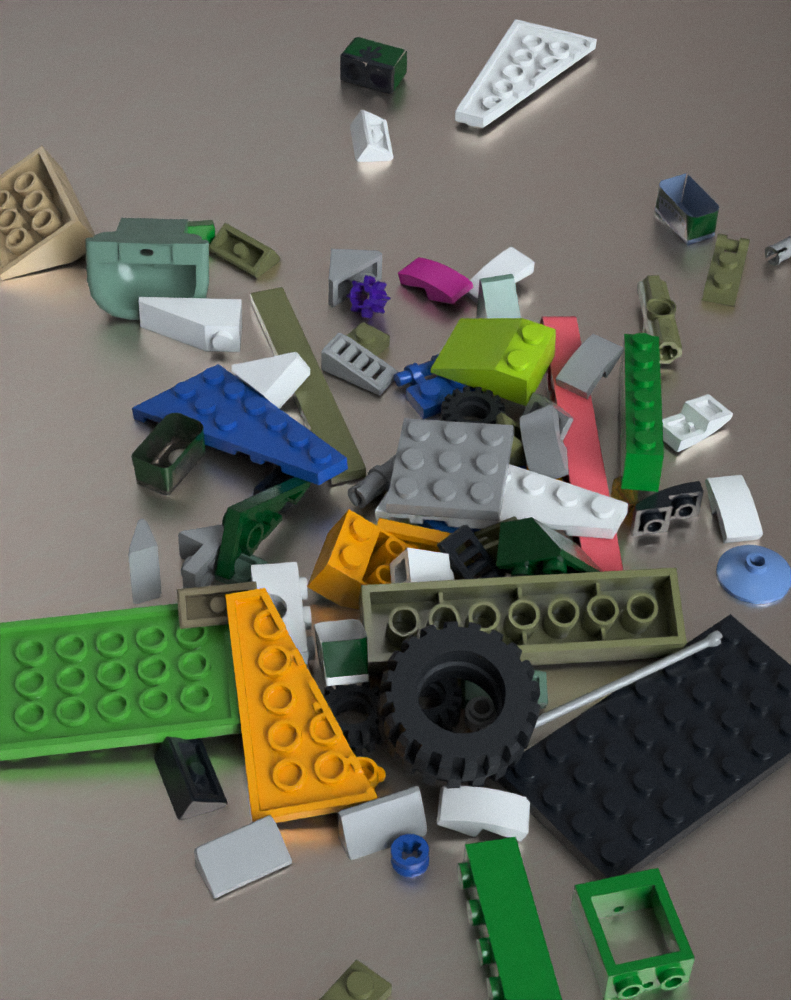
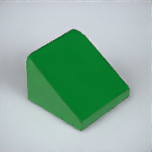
(202, 228)

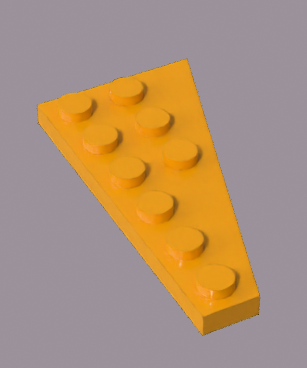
(289, 735)

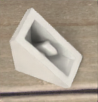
(274, 376)

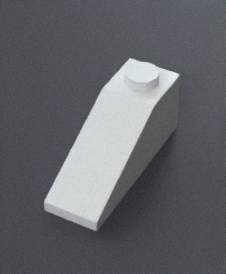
(195, 321)

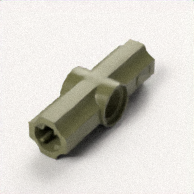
(659, 317)

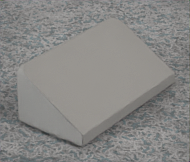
(144, 564)
(381, 821)
(241, 856)

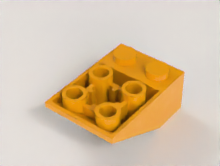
(352, 557)

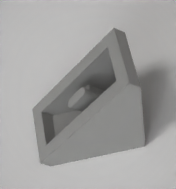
(349, 266)

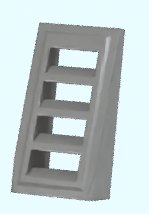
(343, 350)

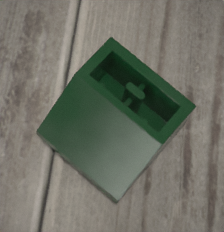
(535, 549)

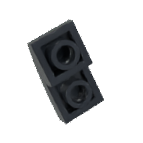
(673, 503)

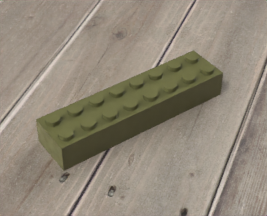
(545, 615)

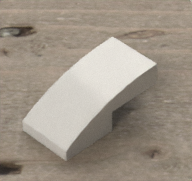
(507, 262)
(695, 422)
(734, 507)
(479, 808)

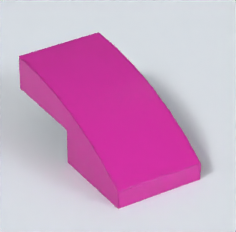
(439, 280)

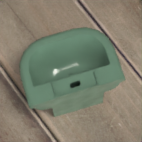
(145, 261)

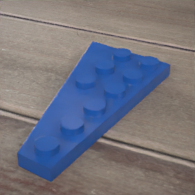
(246, 422)

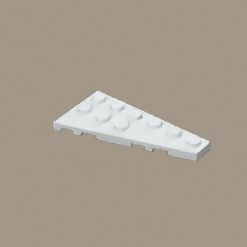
(518, 67)
(546, 500)

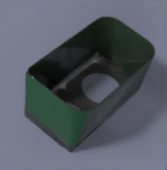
(166, 476)

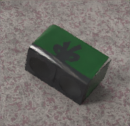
(378, 57)

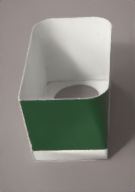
(343, 651)

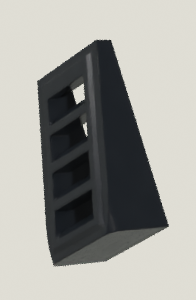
(474, 549)

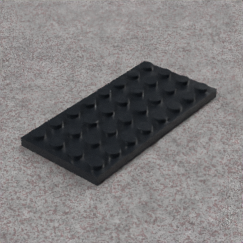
(661, 753)

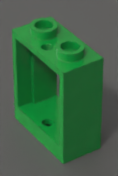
(621, 896)

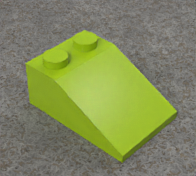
(498, 356)

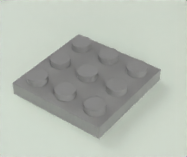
(450, 469)

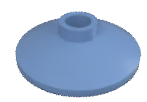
(754, 574)

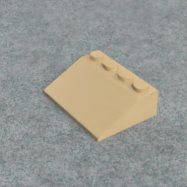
(39, 217)

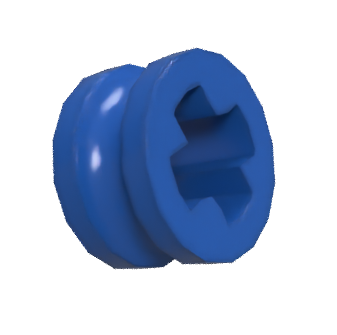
(411, 866)

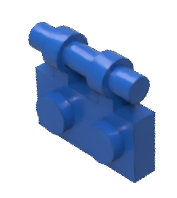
(424, 394)

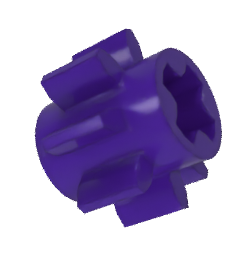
(377, 298)

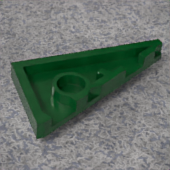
(253, 521)

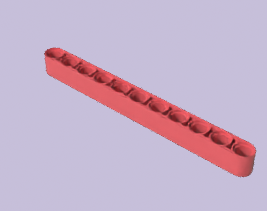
(581, 440)

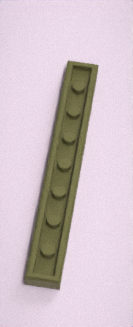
(313, 395)

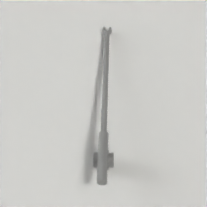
(481, 710)

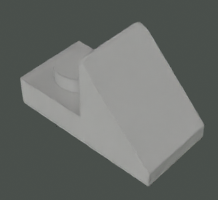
(201, 552)

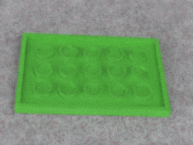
(113, 682)

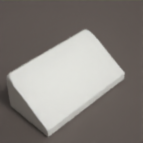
(370, 138)

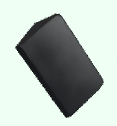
(189, 777)

